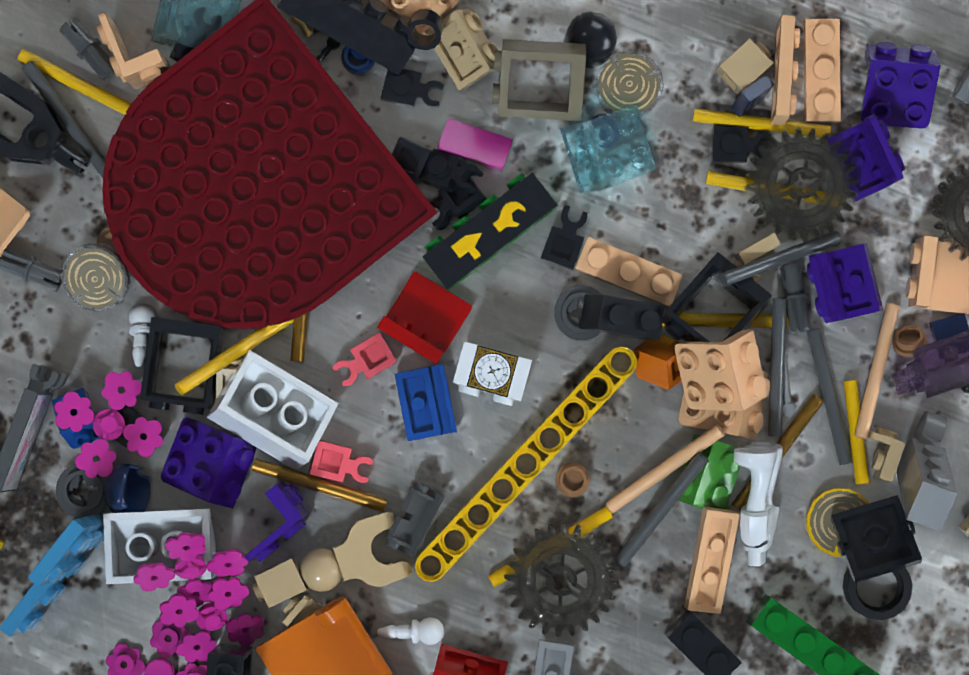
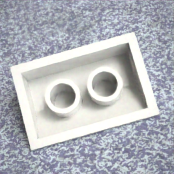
(273, 410)
(141, 539)

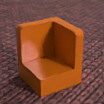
(658, 362)

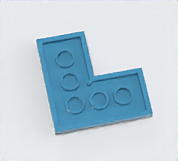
(59, 563)

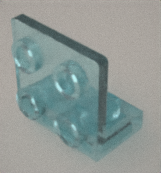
(191, 20)
(608, 149)

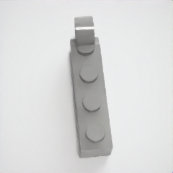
(926, 475)

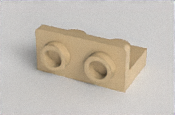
(465, 48)

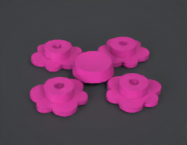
(108, 424)
(190, 565)
(211, 618)
(156, 666)

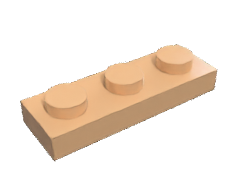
(784, 70)
(822, 71)
(629, 272)
(711, 560)

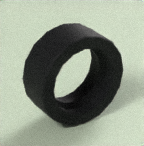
(885, 612)

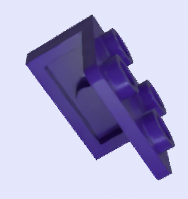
(900, 84)
(871, 154)
(844, 283)
(208, 463)
(287, 501)

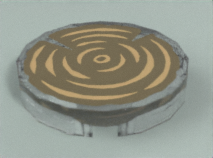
(629, 80)
(95, 277)

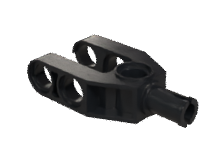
(43, 121)

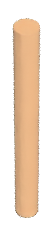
(877, 371)
(665, 468)

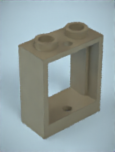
(541, 51)

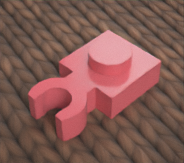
(370, 358)
(334, 461)

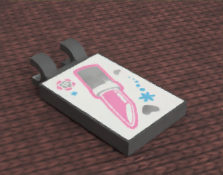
(27, 424)

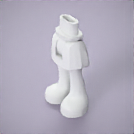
(759, 515)

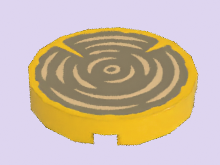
(818, 517)

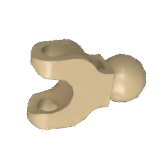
(325, 568)

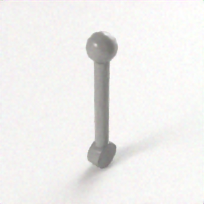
(788, 408)

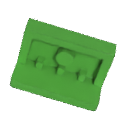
(716, 480)

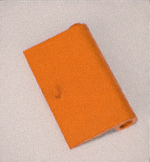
(324, 644)

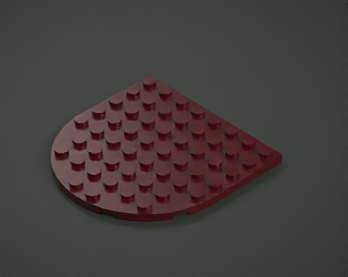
(252, 181)

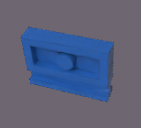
(425, 402)

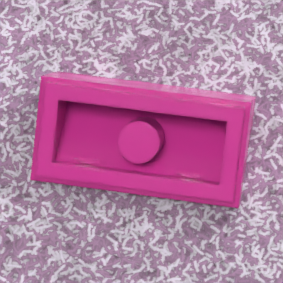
(475, 144)

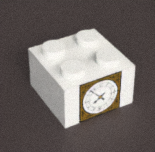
(491, 373)

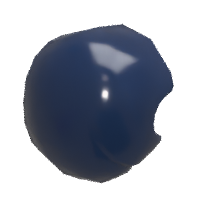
(127, 489)

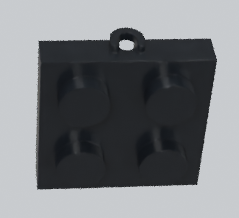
(876, 539)

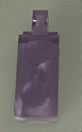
(936, 367)

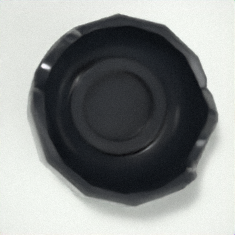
(597, 34)

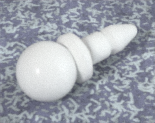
(140, 323)
(428, 631)

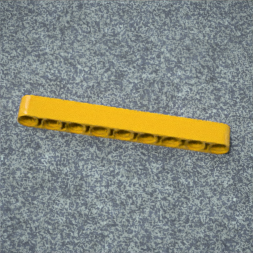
(519, 480)

